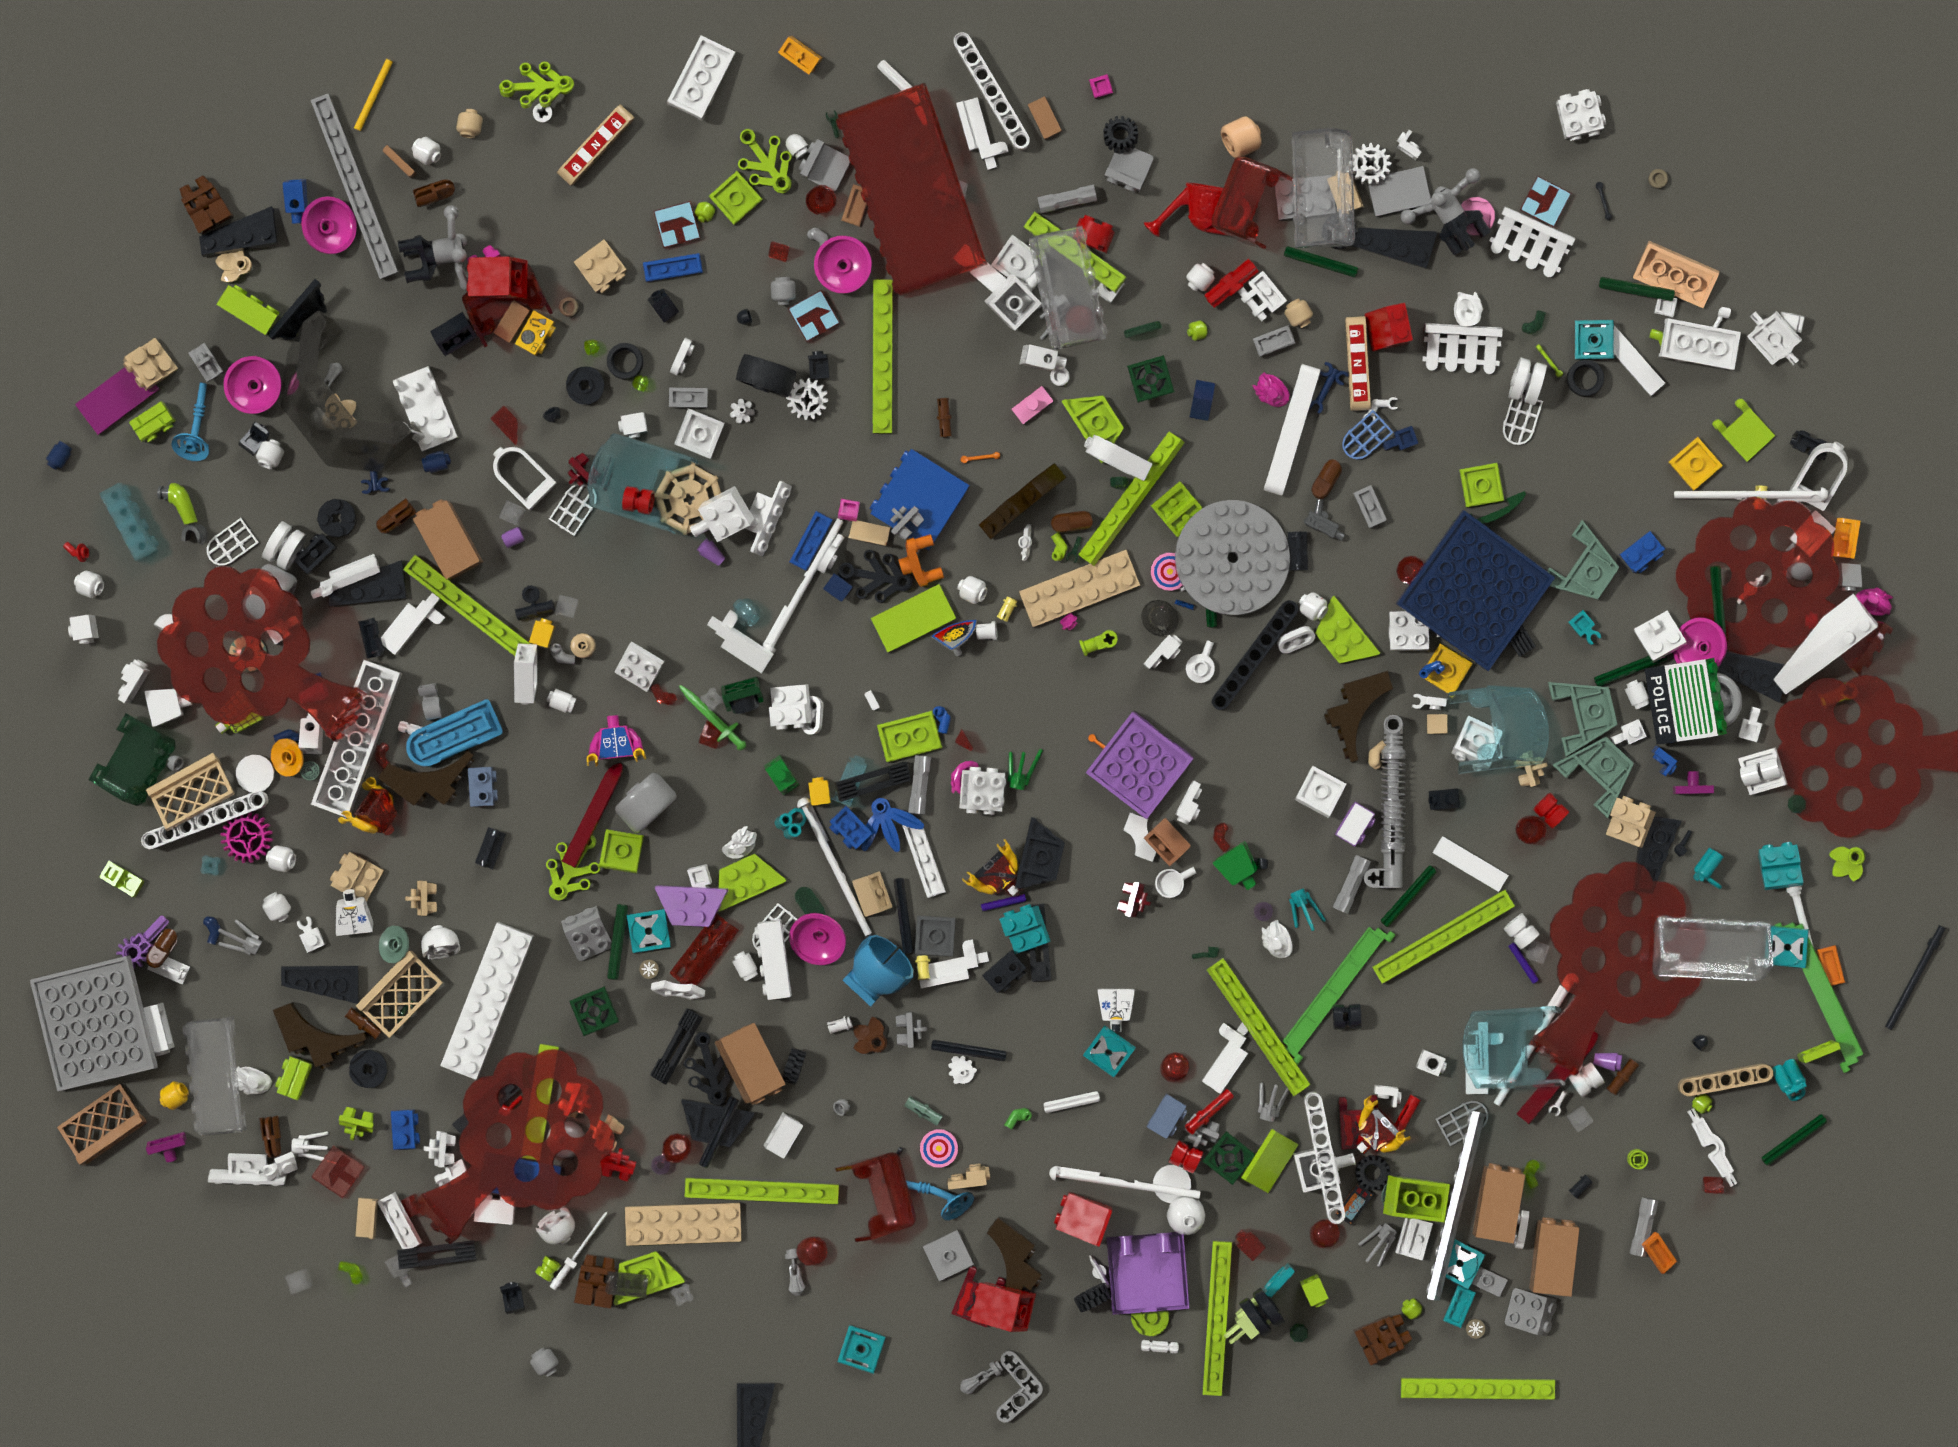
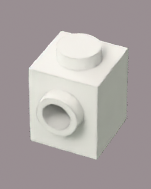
(633, 425)

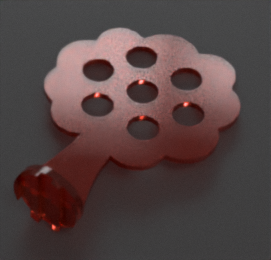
(1804, 604)
(326, 701)
(1904, 753)
(1569, 1034)
(457, 1200)

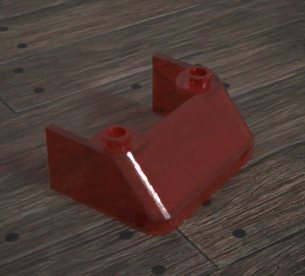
(1241, 199)
(485, 311)
(889, 1193)

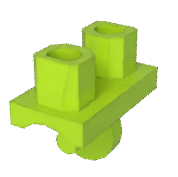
(348, 1120)

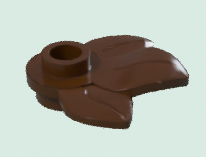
(867, 1035)

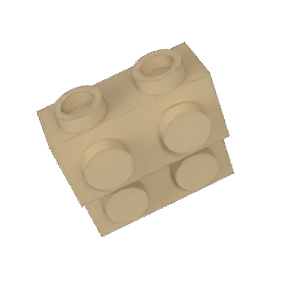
(601, 267)
(149, 364)
(1630, 821)
(356, 875)
(974, 1177)

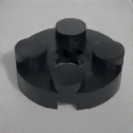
(587, 396)
(347, 516)
(379, 1069)

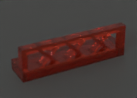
(706, 954)

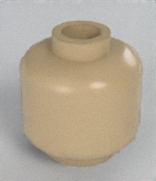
(469, 123)
(1298, 313)
(589, 643)

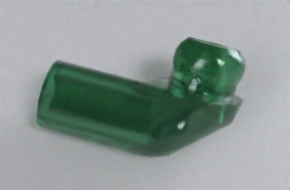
(1535, 325)

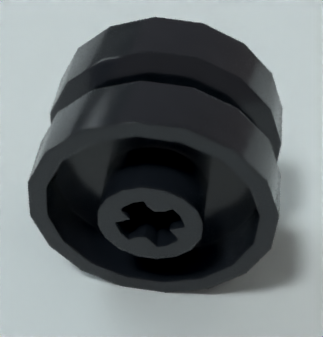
(1263, 1311)

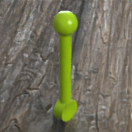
(1559, 373)

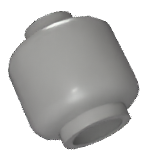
(783, 290)
(544, 1362)

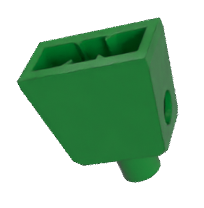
(781, 775)
(1237, 865)

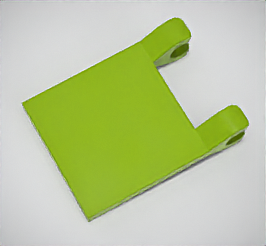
(1746, 433)

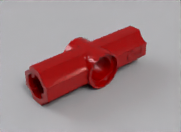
(1231, 283)

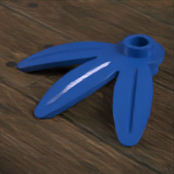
(885, 819)

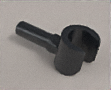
(1679, 849)
(1262, 863)

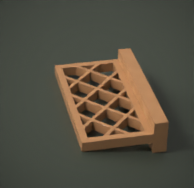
(111, 1138)

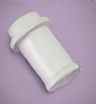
(839, 1025)

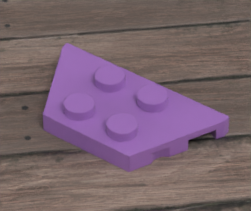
(691, 904)

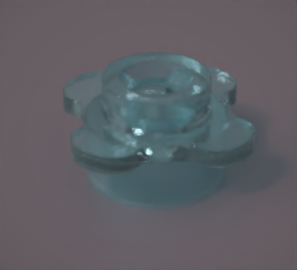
(206, 860)

